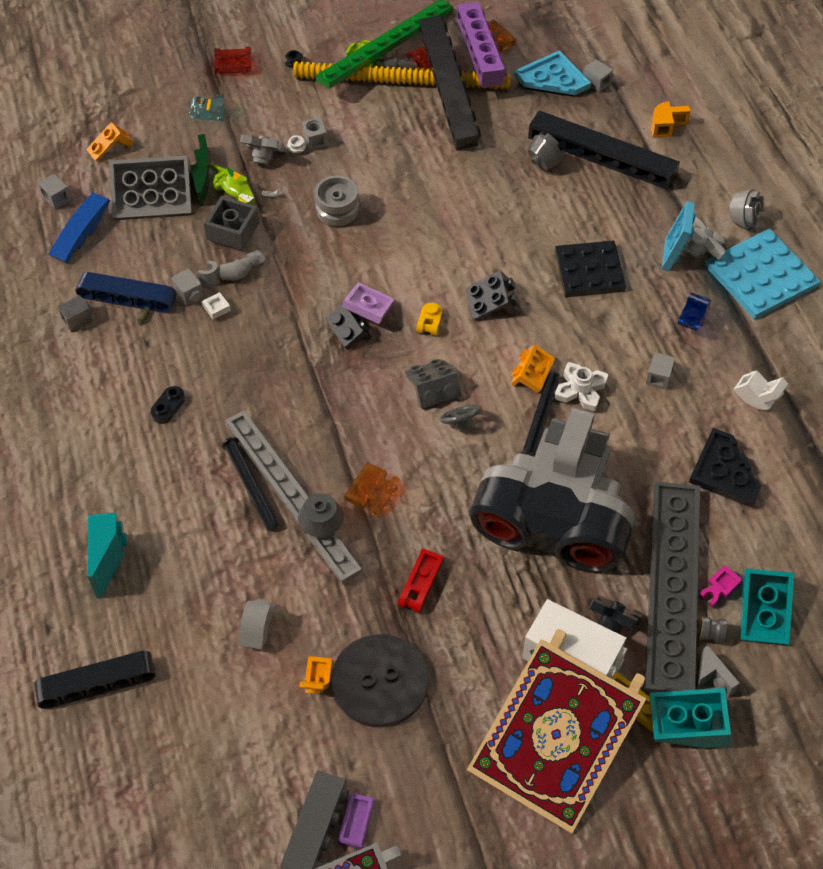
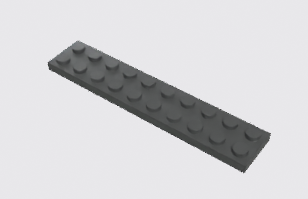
(673, 588)

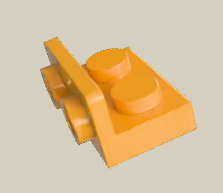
(533, 368)

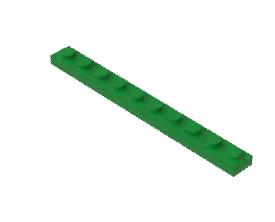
(380, 45)

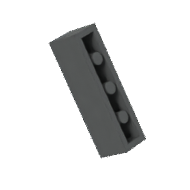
(315, 822)

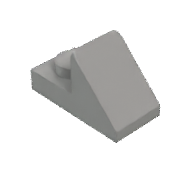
(713, 669)

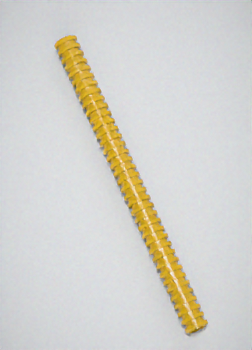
(391, 75)

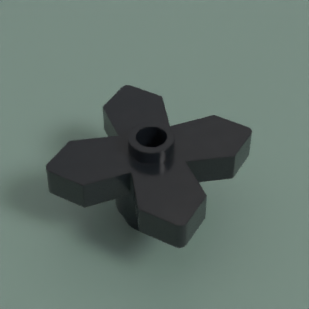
(614, 614)

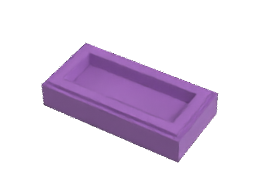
(356, 821)

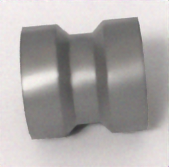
(712, 629)

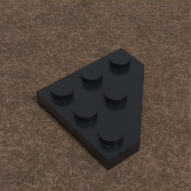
(725, 469)

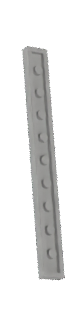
(290, 493)

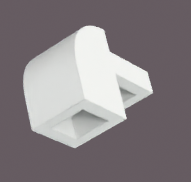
(758, 391)

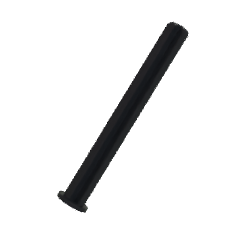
(541, 414)
(250, 483)

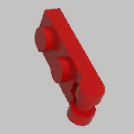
(421, 580)

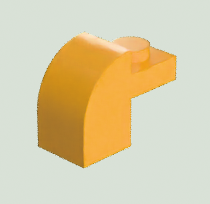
(667, 117)

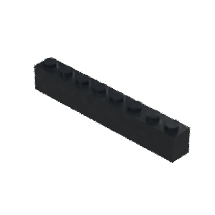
(448, 82)
(606, 150)

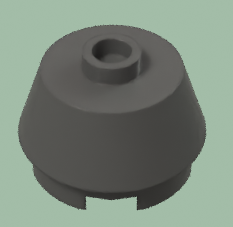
(545, 152)
(320, 516)

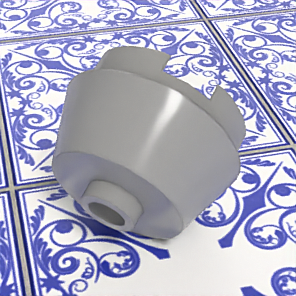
(746, 208)

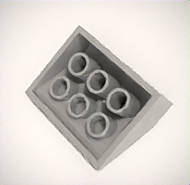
(150, 187)

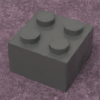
(231, 223)

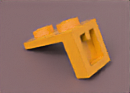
(107, 139)

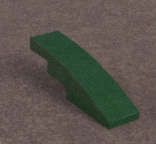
(201, 170)

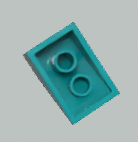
(105, 549)
(766, 606)
(691, 717)

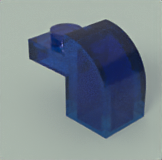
(695, 311)

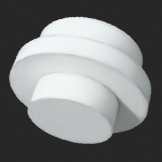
(296, 144)

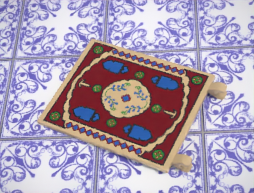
(557, 734)

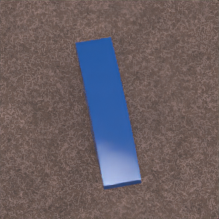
(78, 227)

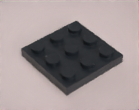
(590, 268)

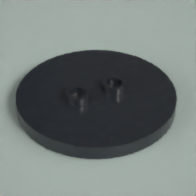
(379, 680)

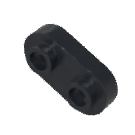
(169, 403)

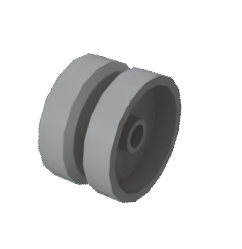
(336, 200)

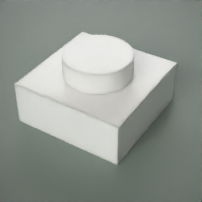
(216, 305)

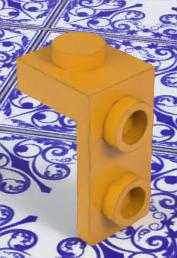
(317, 674)

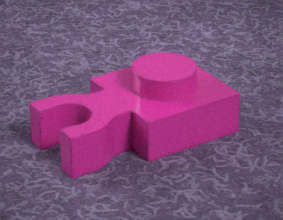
(723, 584)

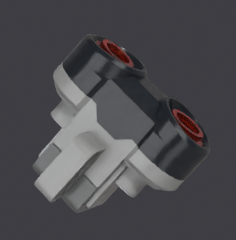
(558, 499)

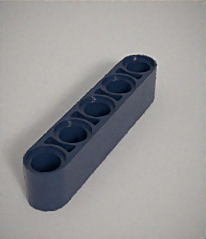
(126, 292)

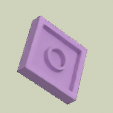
(368, 303)

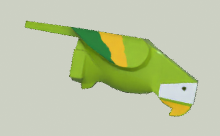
(233, 184)

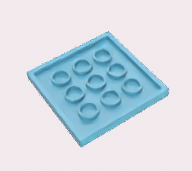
(762, 273)

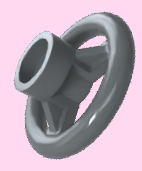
(461, 416)

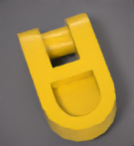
(431, 314)

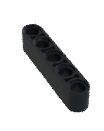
(94, 679)

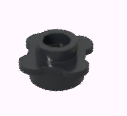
(293, 56)

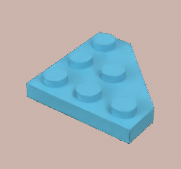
(553, 74)

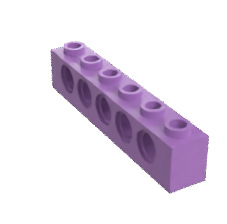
(481, 44)

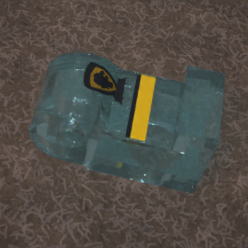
(207, 108)

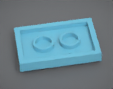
(678, 236)

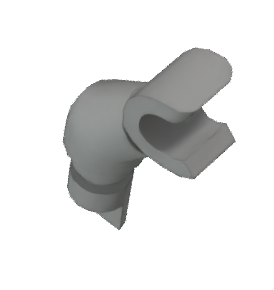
(229, 271)

